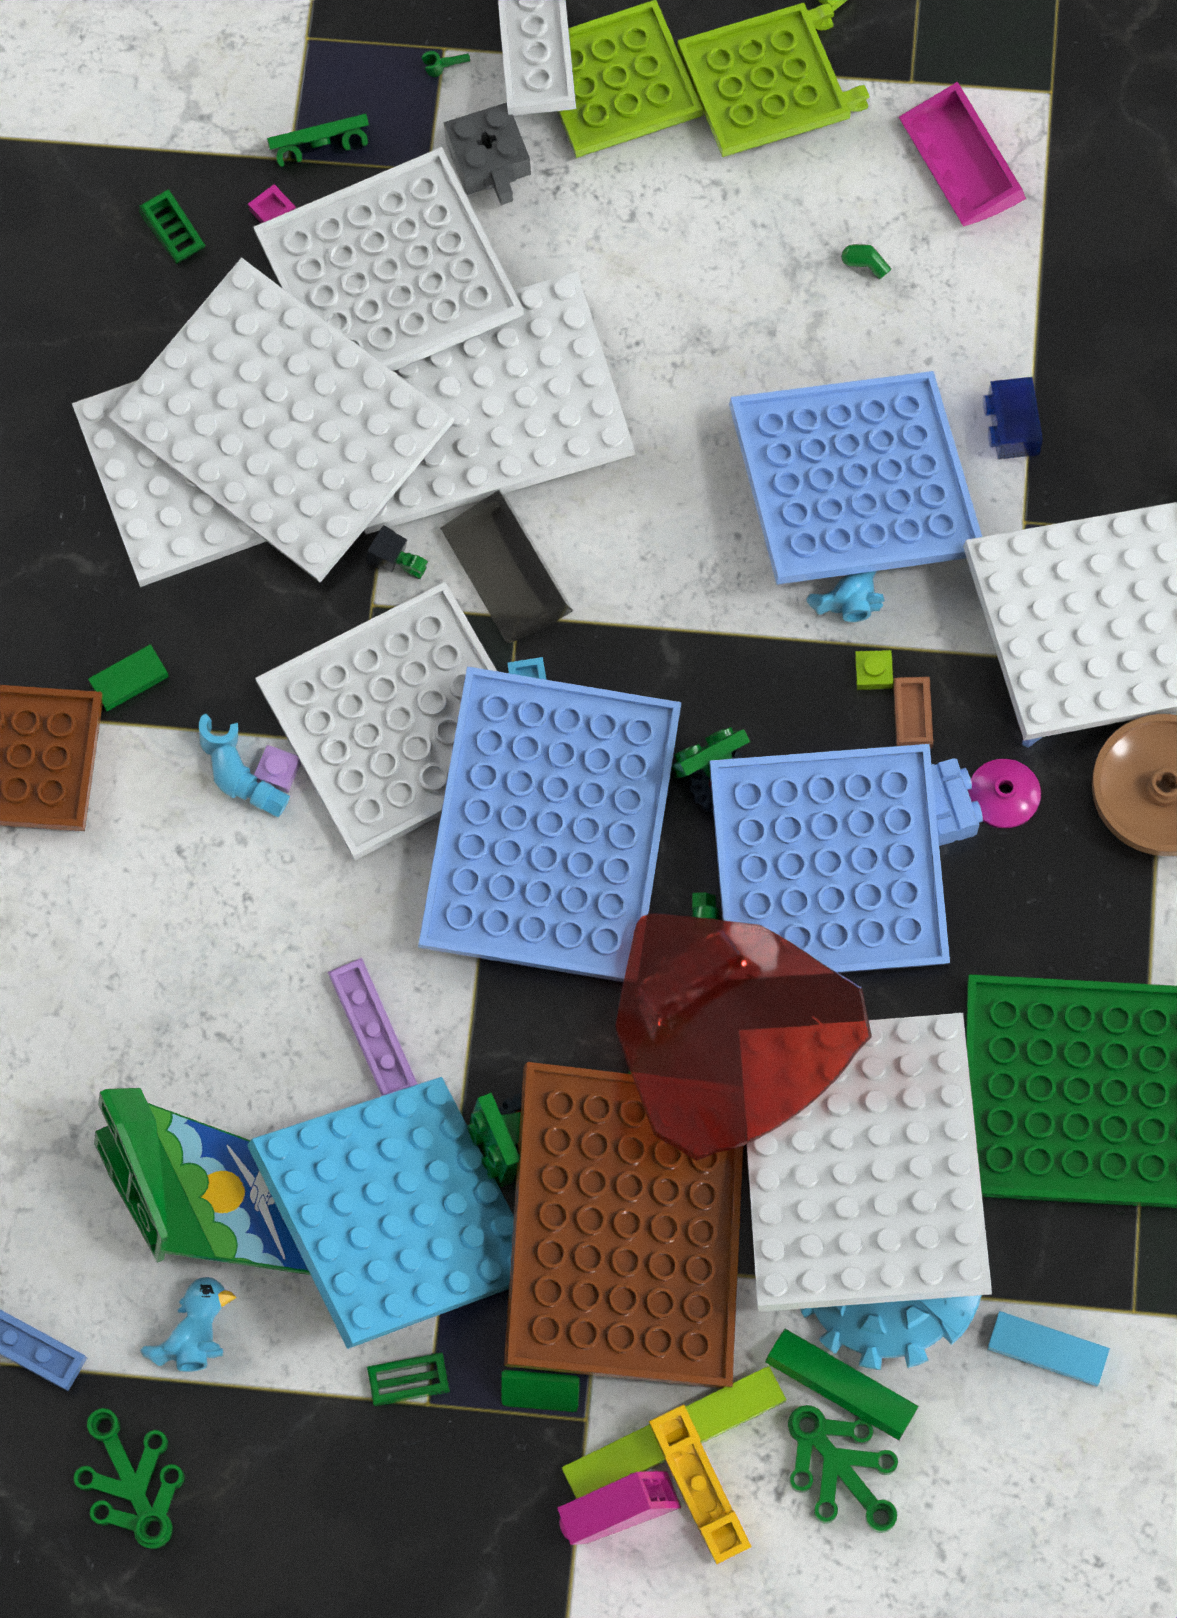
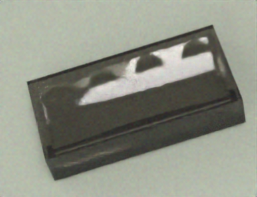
(506, 568)

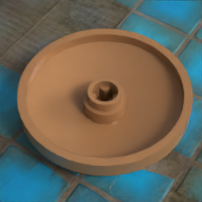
(1138, 784)

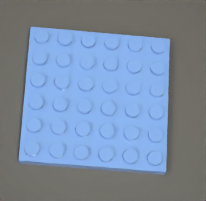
(855, 476)
(835, 854)

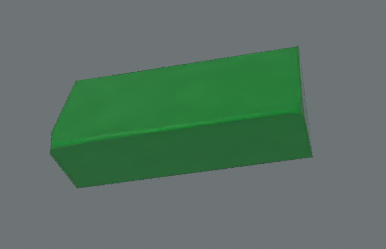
(540, 1391)

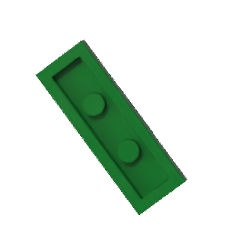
(319, 136)

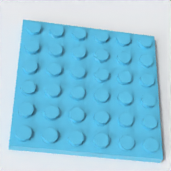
(390, 1210)

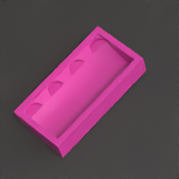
(962, 156)

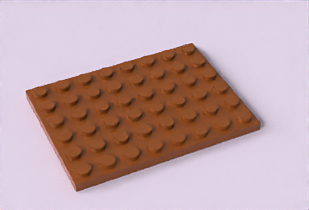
(618, 1239)

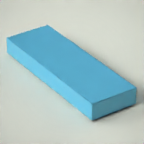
(1048, 1348)

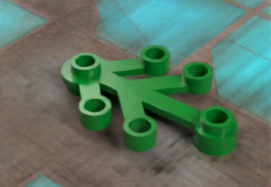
(838, 1463)
(132, 1484)

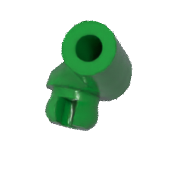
(865, 256)

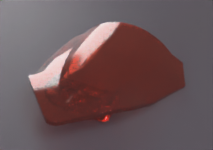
(731, 1029)

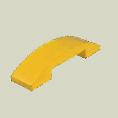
(699, 1484)

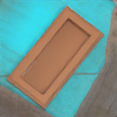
(913, 711)

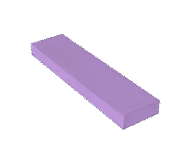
(372, 1027)

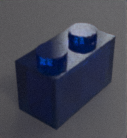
(1013, 417)

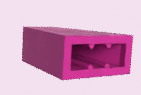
(618, 1506)

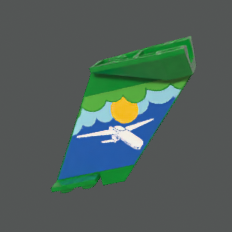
(191, 1186)

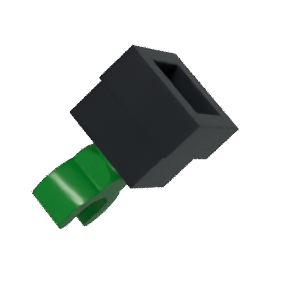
(389, 550)

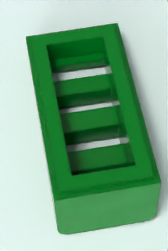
(159, 203)

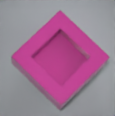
(270, 204)

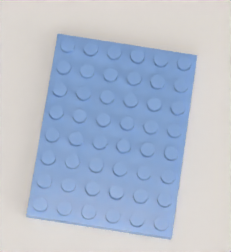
(549, 824)

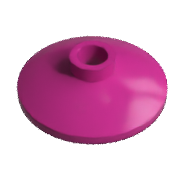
(1004, 809)

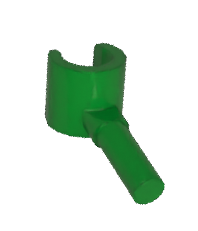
(440, 63)

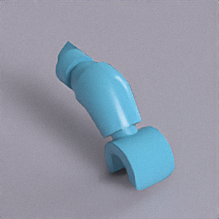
(232, 775)

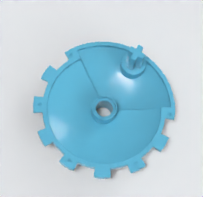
(895, 1327)

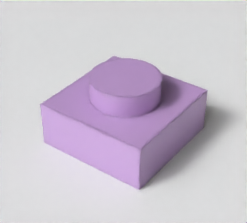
(278, 768)

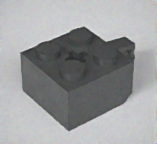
(488, 151)

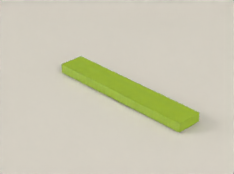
(710, 1416)

